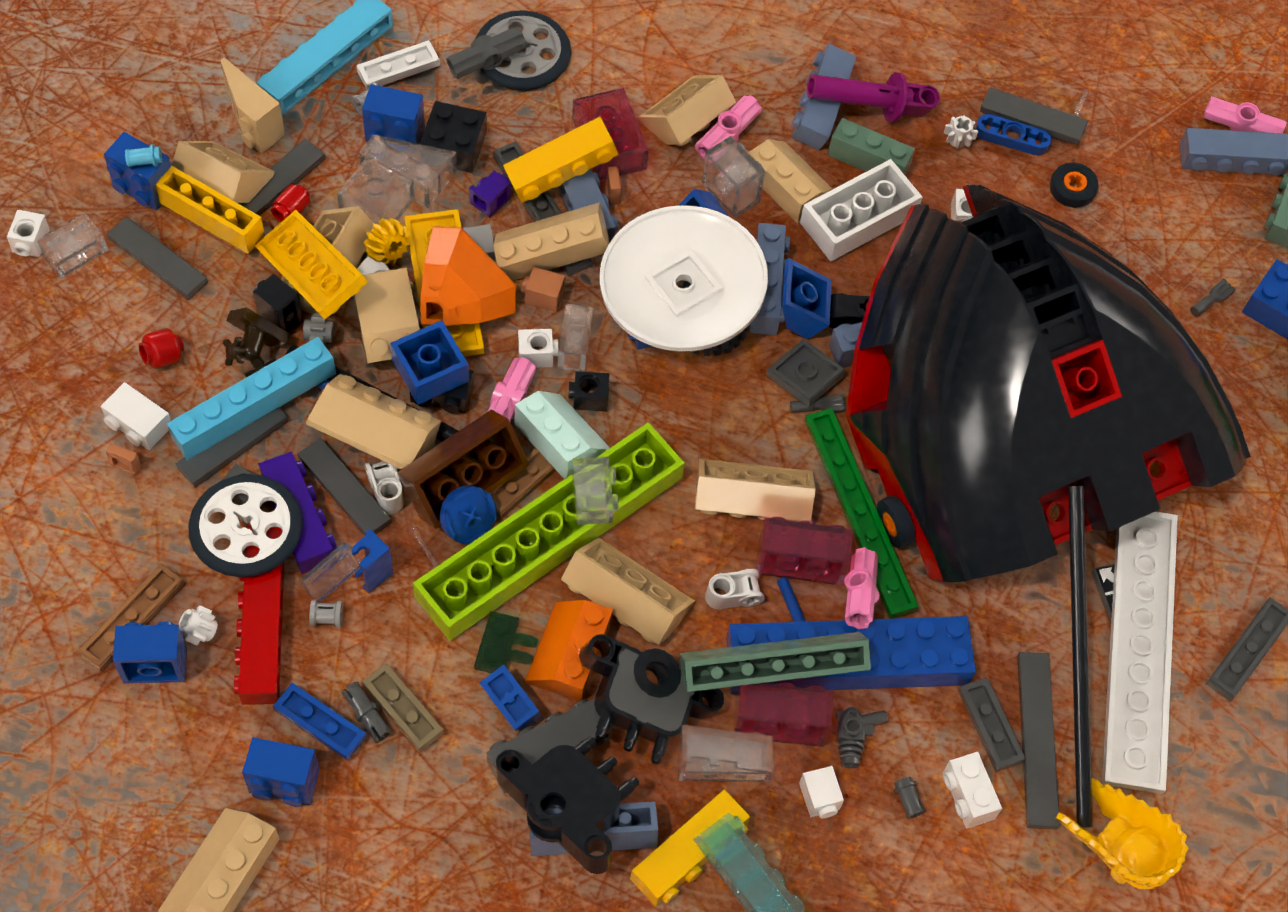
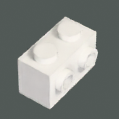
(971, 790)

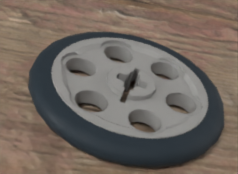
(545, 70)

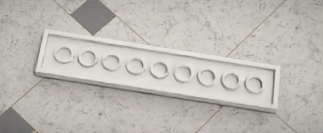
(1141, 654)

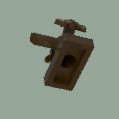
(256, 334)

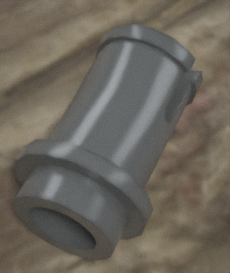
(909, 797)

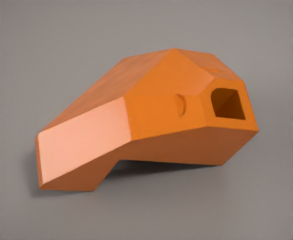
(462, 281)

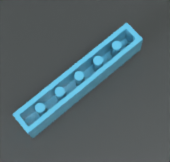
(326, 52)
(252, 398)

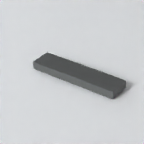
(1055, 122)
(288, 171)
(157, 258)
(219, 455)
(343, 487)
(1249, 649)

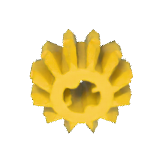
(387, 241)

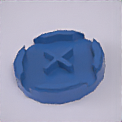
(467, 514)

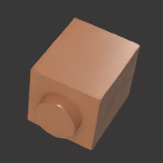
(543, 289)

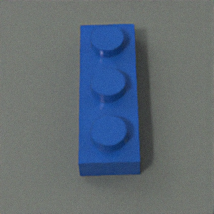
(319, 721)

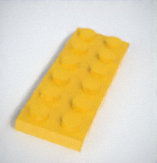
(311, 264)
(466, 336)

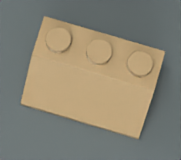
(688, 109)
(222, 169)
(788, 177)

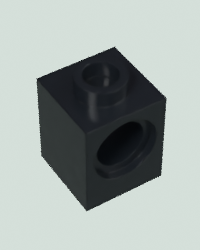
(590, 401)

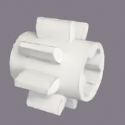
(960, 132)
(198, 625)

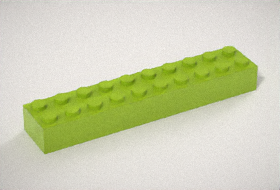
(541, 536)

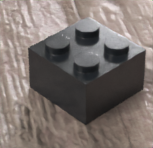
(456, 130)

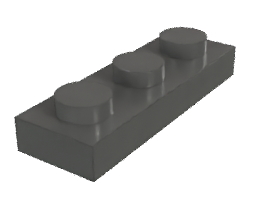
(991, 724)

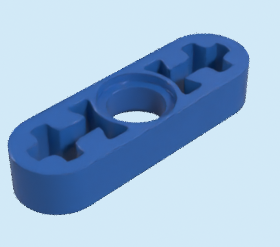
(1008, 125)

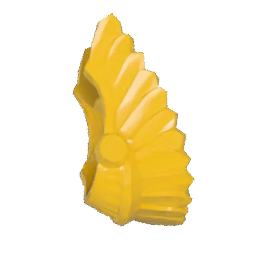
(1138, 841)

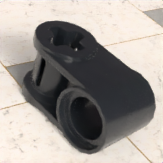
(847, 309)

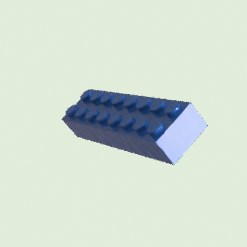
(901, 651)

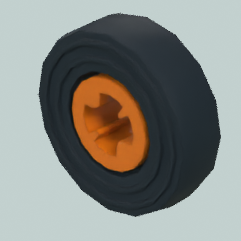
(1069, 195)
(896, 521)

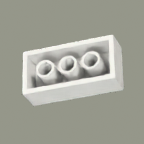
(859, 209)

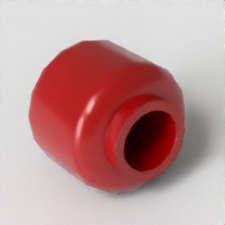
(161, 348)

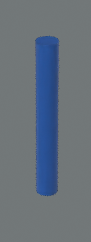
(790, 600)

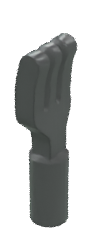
(1217, 294)
(835, 402)

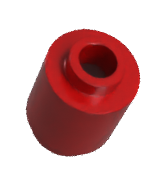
(291, 199)

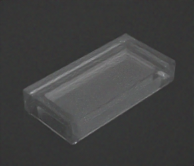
(331, 572)

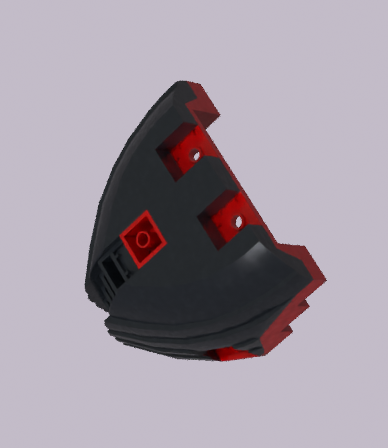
(1021, 375)

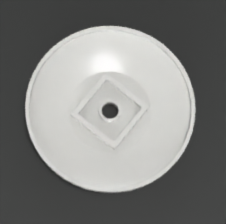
(692, 246)

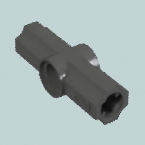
(486, 52)

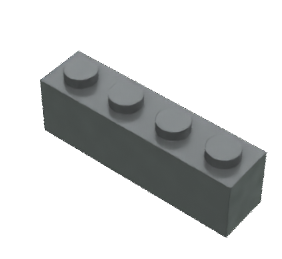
(557, 730)

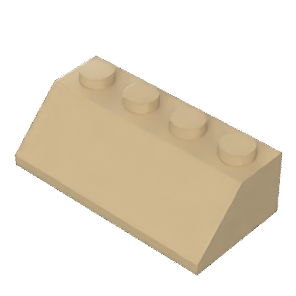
(346, 232)
(552, 242)
(373, 422)
(754, 490)
(628, 588)
(223, 865)

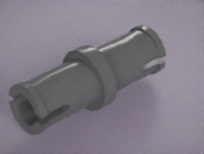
(366, 712)

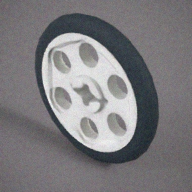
(219, 499)

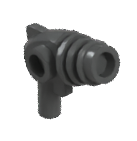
(852, 733)

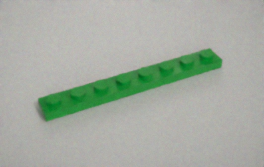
(860, 511)

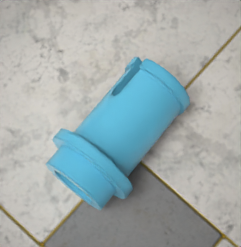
(144, 156)

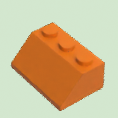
(557, 659)

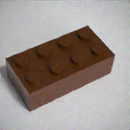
(477, 455)

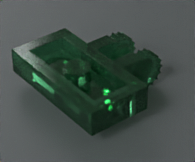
(498, 642)

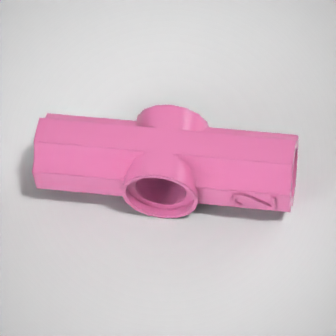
(1242, 117)
(730, 124)
(513, 387)
(861, 588)

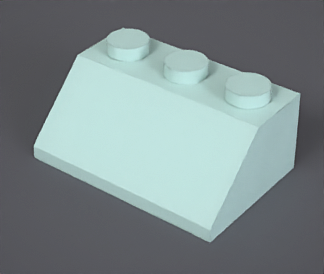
(557, 430)

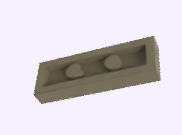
(402, 707)

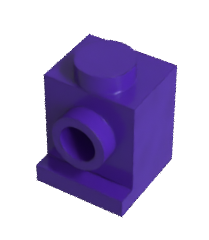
(490, 193)

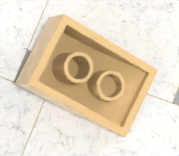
(254, 109)
(385, 312)

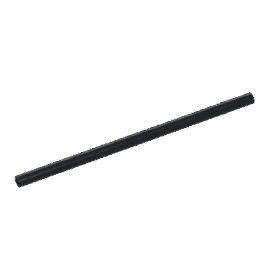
(1080, 656)

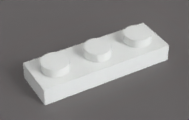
(398, 64)

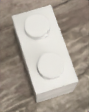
(135, 416)

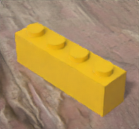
(561, 160)
(210, 209)
(679, 856)

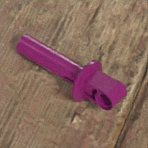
(894, 97)

